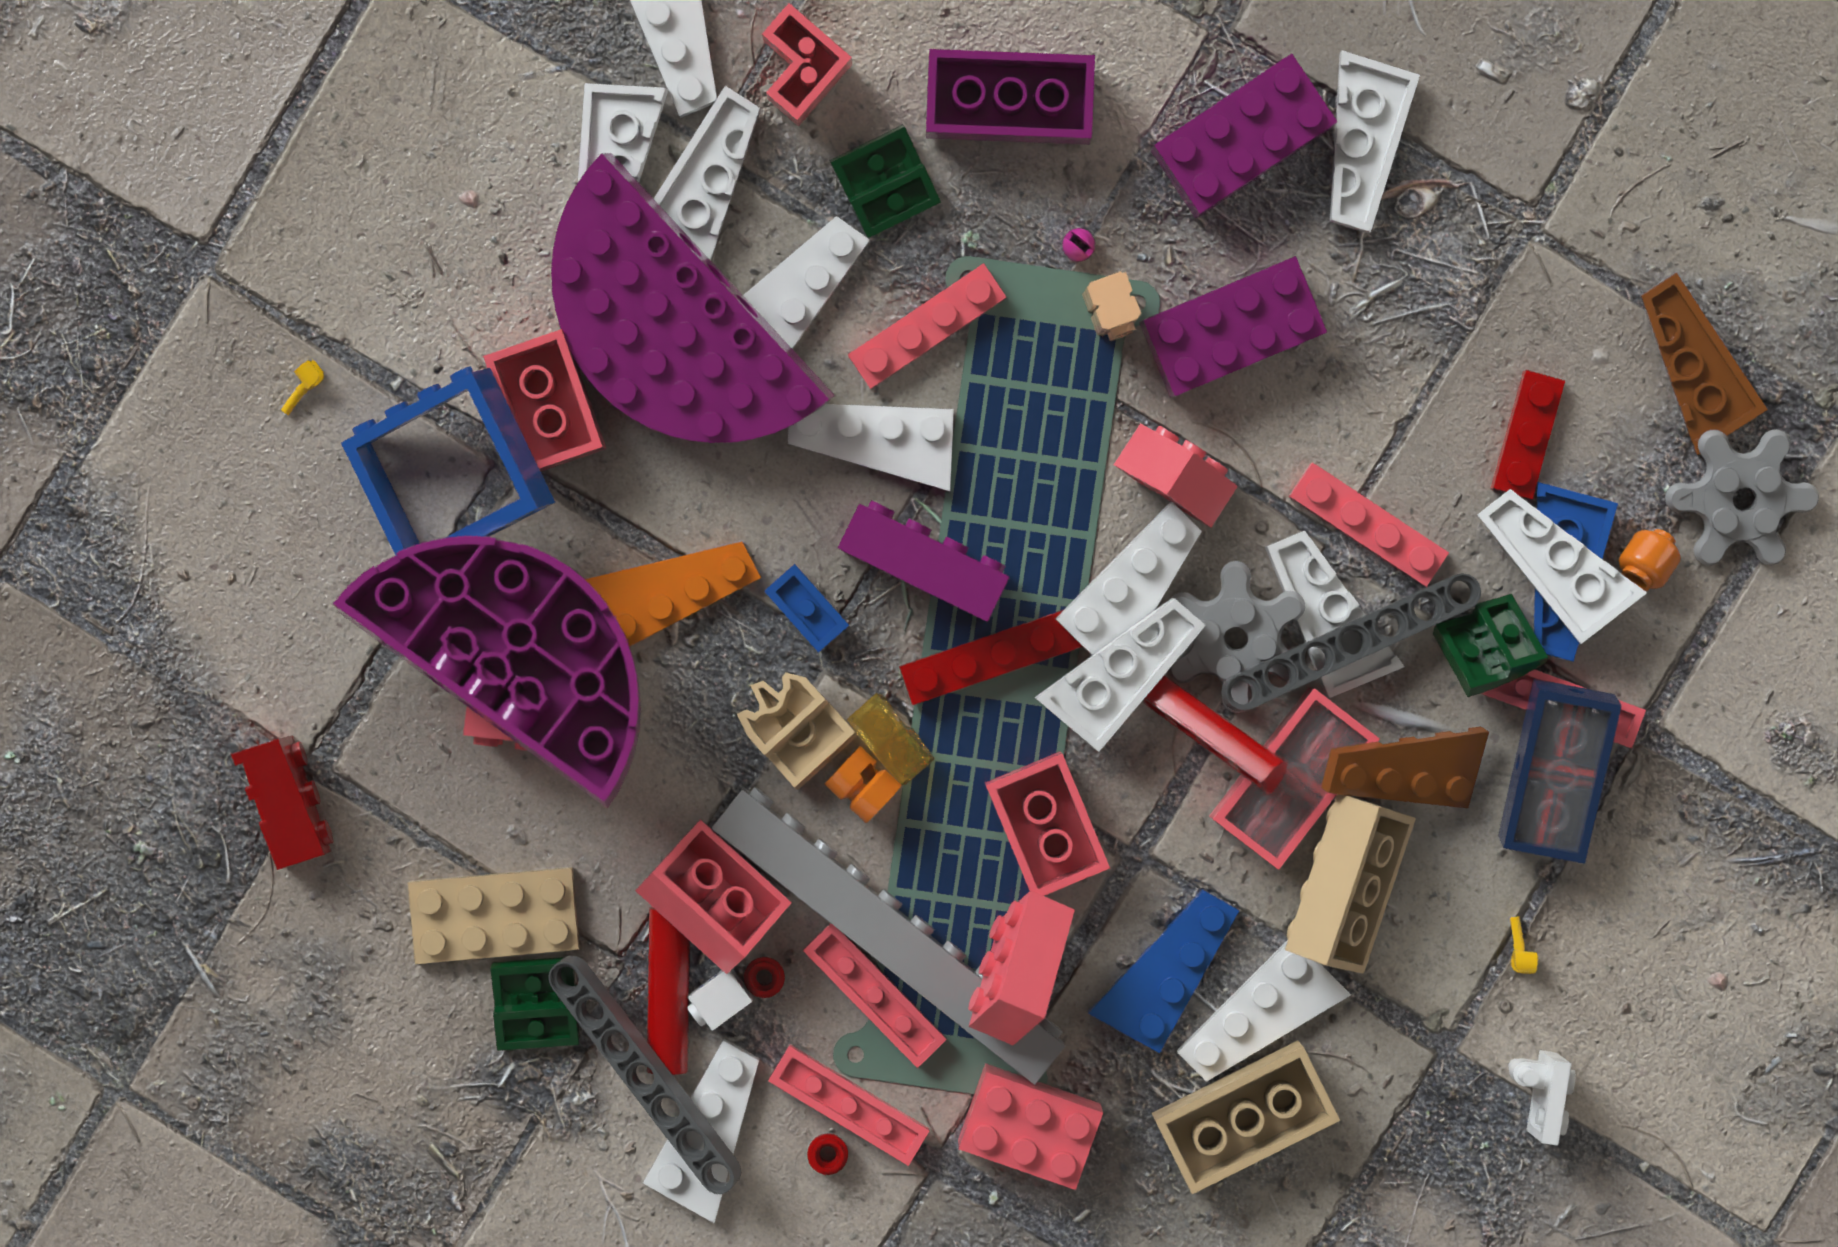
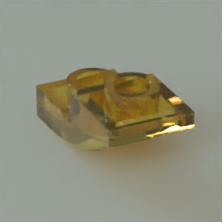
(889, 739)

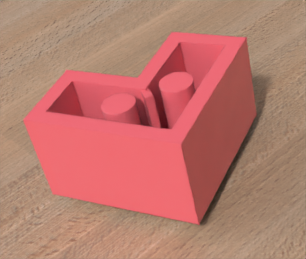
(813, 60)
(1177, 473)

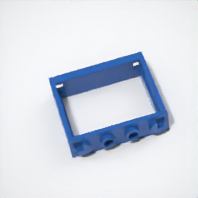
(503, 431)

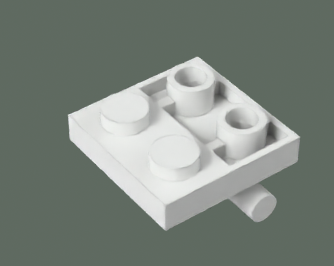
(1551, 1081)

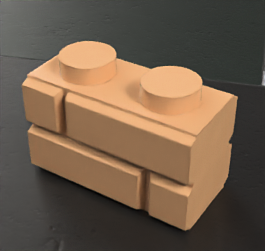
(1112, 306)

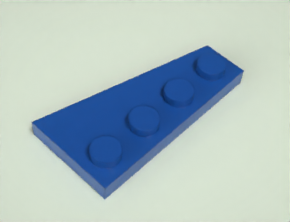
(1589, 522)
(1161, 982)

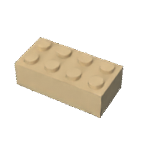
(1349, 883)
(1246, 1116)

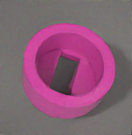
(1072, 251)

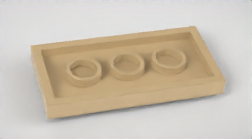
(493, 915)

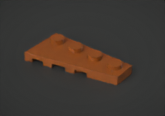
(1699, 365)
(1413, 770)

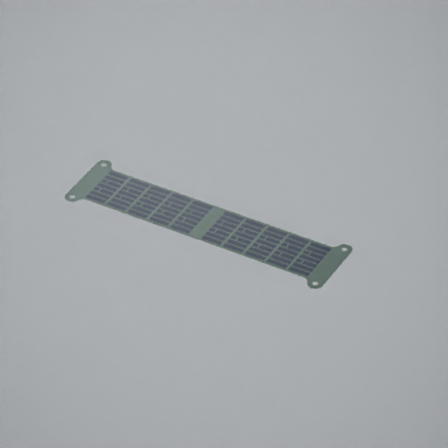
(1029, 497)

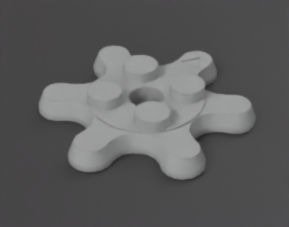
(1726, 474)
(1236, 608)

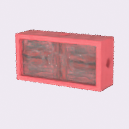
(1280, 820)

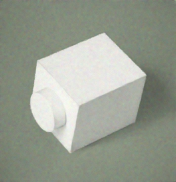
(719, 999)

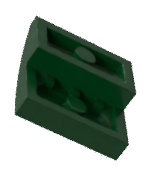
(885, 181)
(1490, 645)
(527, 1007)

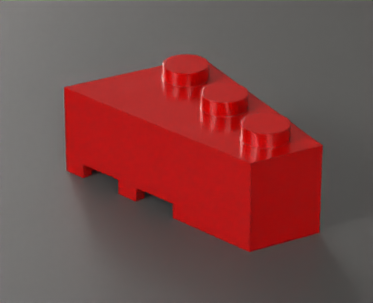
(285, 801)

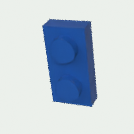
(806, 608)

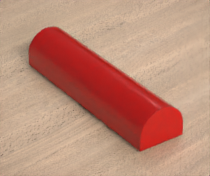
(1216, 734)
(668, 993)

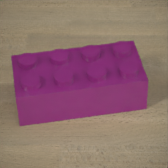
(1010, 96)
(1243, 136)
(1233, 327)
(924, 562)

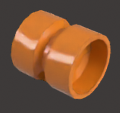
(863, 784)

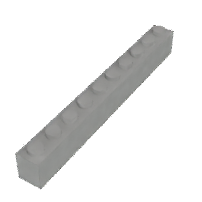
(874, 922)

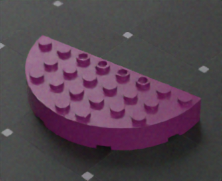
(665, 324)
(515, 645)

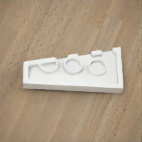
(681, 50)
(1369, 125)
(708, 170)
(806, 279)
(883, 438)
(1567, 575)
(1327, 606)
(1266, 1007)

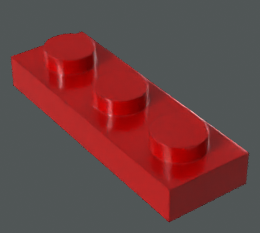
(1528, 434)

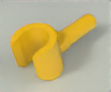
(310, 376)
(1521, 960)

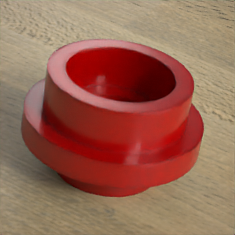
(764, 990)
(827, 1167)

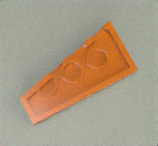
(669, 590)

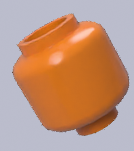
(1650, 559)

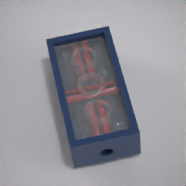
(1559, 771)

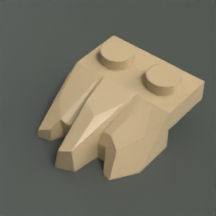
(796, 728)

